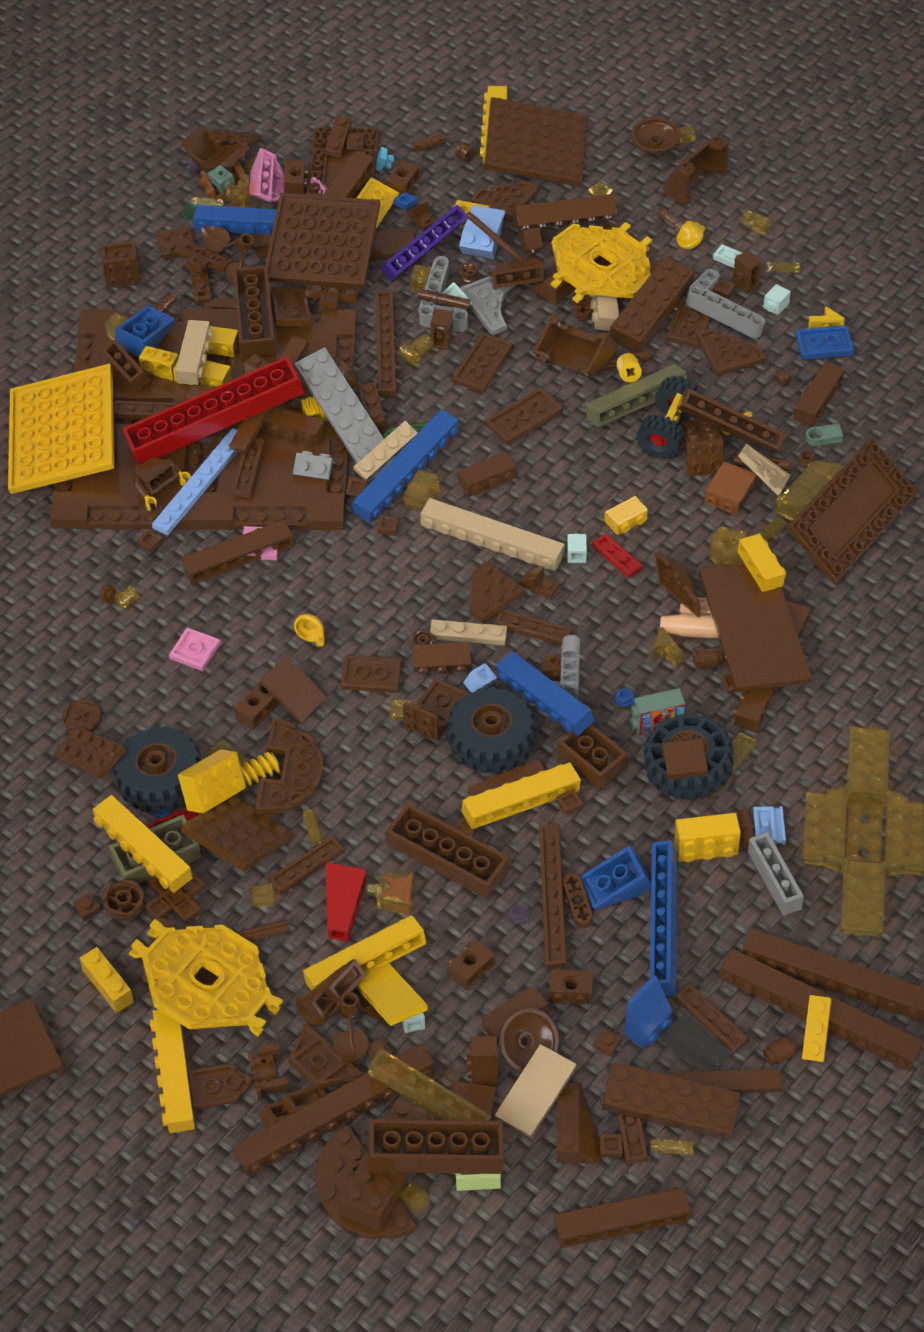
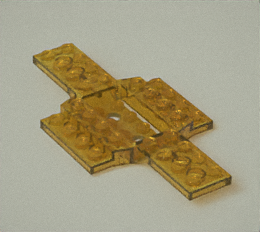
(865, 796)

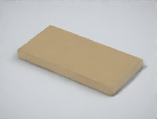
(536, 1091)

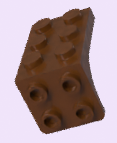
(209, 154)
(120, 264)
(702, 447)
(432, 710)

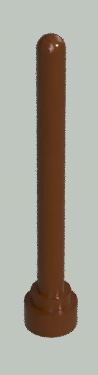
(495, 237)

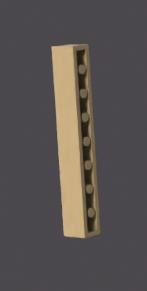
(492, 534)

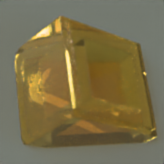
(414, 1198)

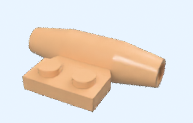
(688, 625)

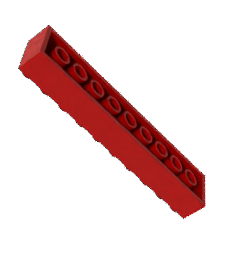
(213, 410)

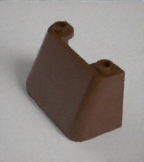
(707, 159)
(574, 348)

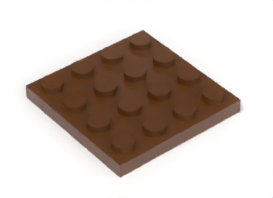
(237, 833)

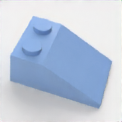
(474, 240)

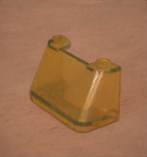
(806, 487)

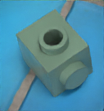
(220, 179)

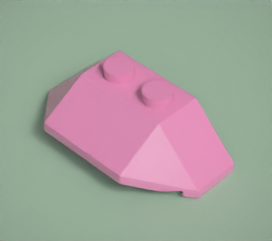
(266, 177)

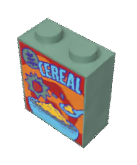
(654, 709)

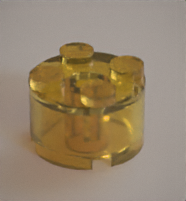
(725, 547)

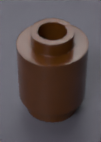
(707, 658)
(779, 1050)

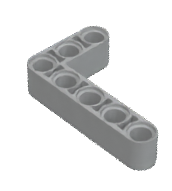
(437, 281)
(721, 309)
(569, 666)

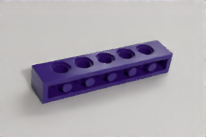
(424, 243)

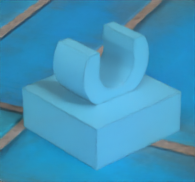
(382, 159)

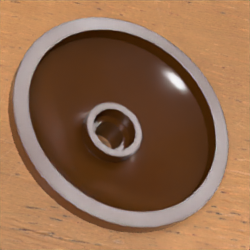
(655, 135)
(535, 1028)

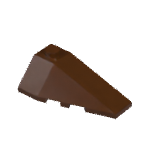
(675, 580)
(575, 1129)

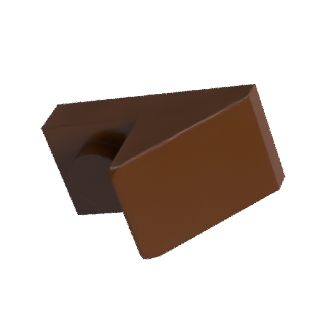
(421, 216)
(538, 583)

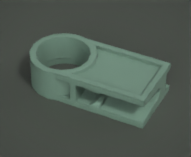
(828, 435)

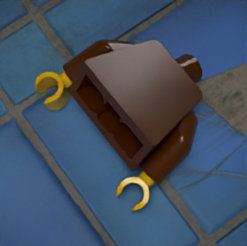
(155, 475)

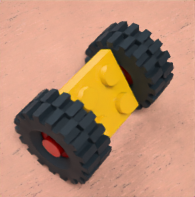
(660, 434)

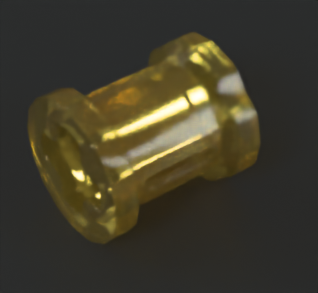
(126, 596)

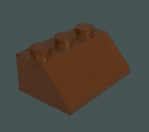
(550, 293)

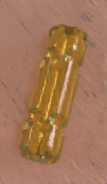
(207, 201)
(783, 267)
(772, 528)
(312, 826)
(671, 1147)

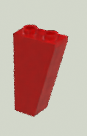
(343, 894)

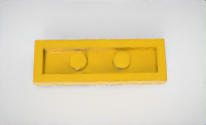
(816, 1028)

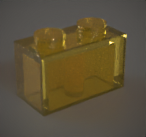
(421, 488)

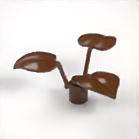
(217, 238)
(350, 1045)

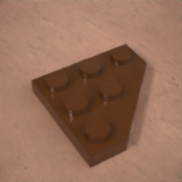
(506, 196)
(728, 352)
(491, 591)

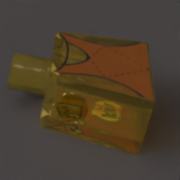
(393, 892)

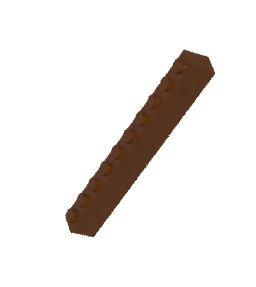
(836, 975)
(844, 1019)
(322, 1116)

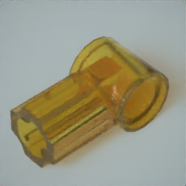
(413, 351)

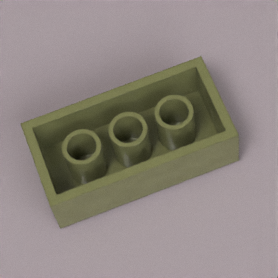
(169, 834)

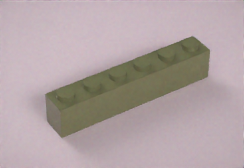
(630, 397)

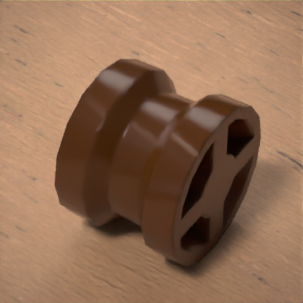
(465, 152)
(469, 273)

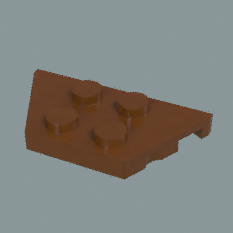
(319, 1062)

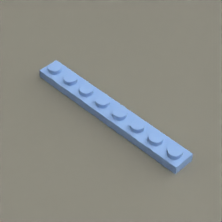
(195, 486)

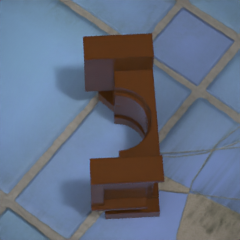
(264, 1070)

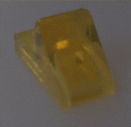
(238, 193)
(666, 646)

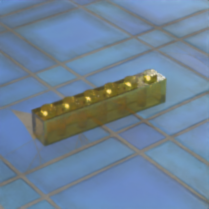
(422, 1089)

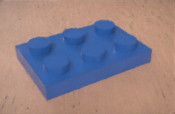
(824, 342)

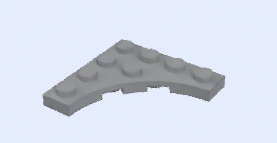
(487, 303)

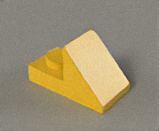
(828, 320)

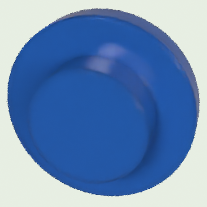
(624, 698)

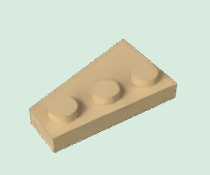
(768, 471)

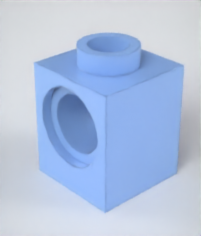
(480, 678)

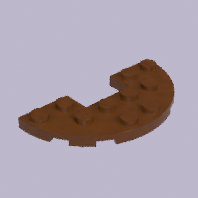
(300, 771)
(333, 1174)

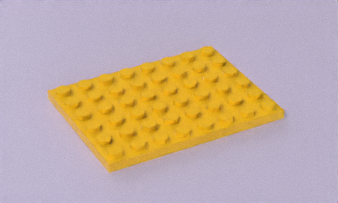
(61, 429)

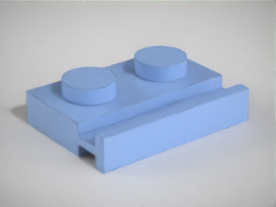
(771, 821)

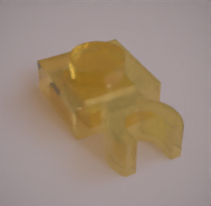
(759, 223)

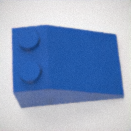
(143, 329)
(616, 879)
(647, 1014)

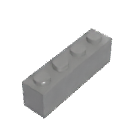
(775, 874)

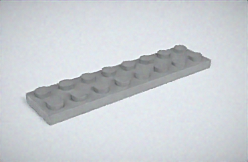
(340, 405)

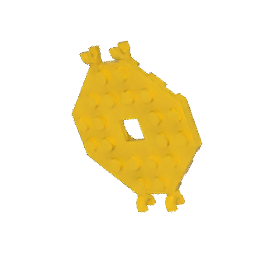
(579, 246)
(232, 998)

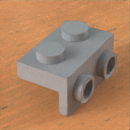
(313, 466)

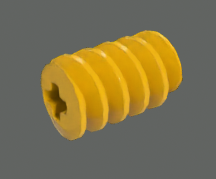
(629, 367)
(260, 768)

